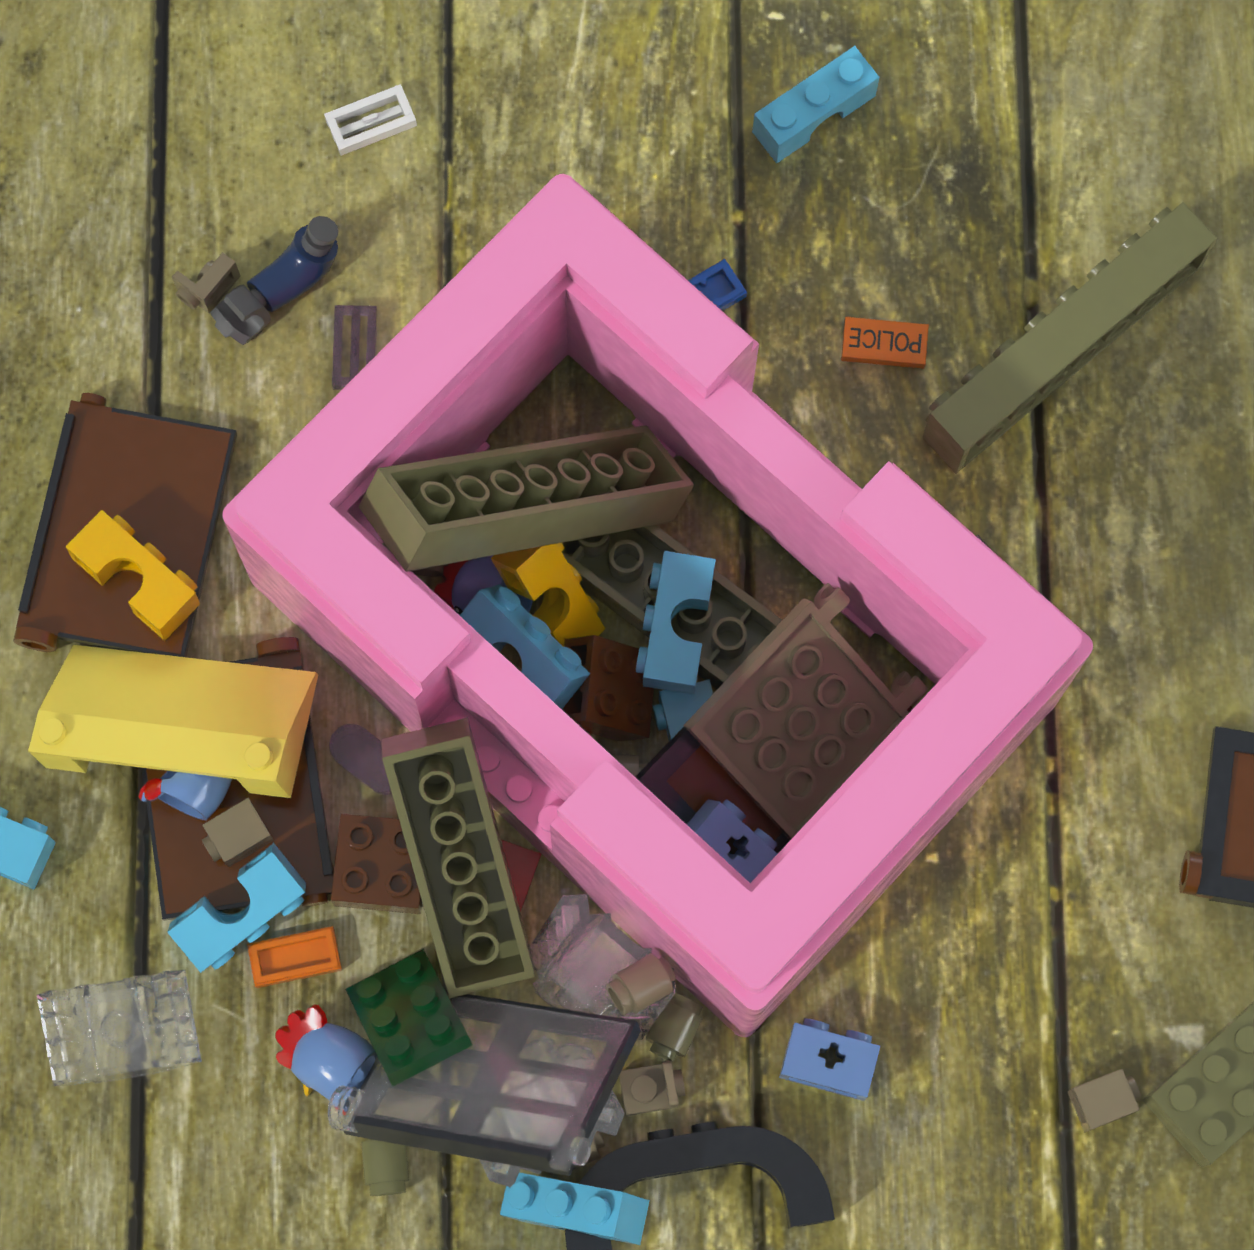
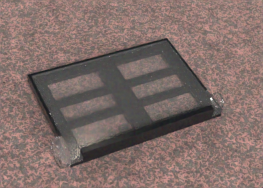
(511, 1099)

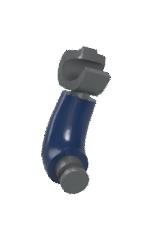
(301, 266)

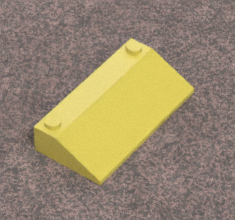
(176, 717)

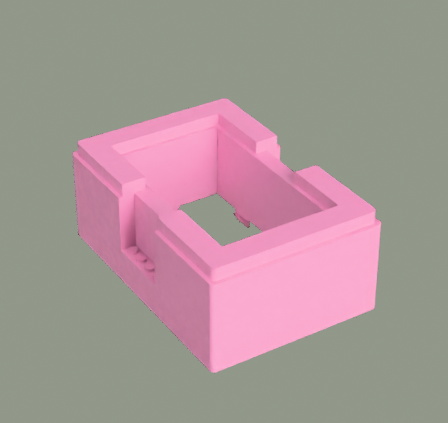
(589, 288)

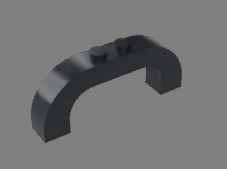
(706, 1148)

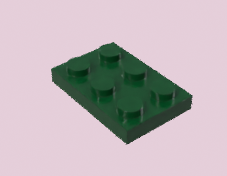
(408, 1017)

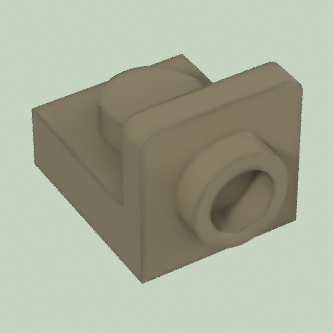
(212, 285)
(651, 1088)

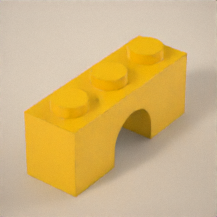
(108, 547)
(546, 571)

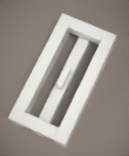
(378, 133)

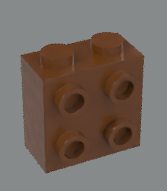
(613, 695)
(374, 866)

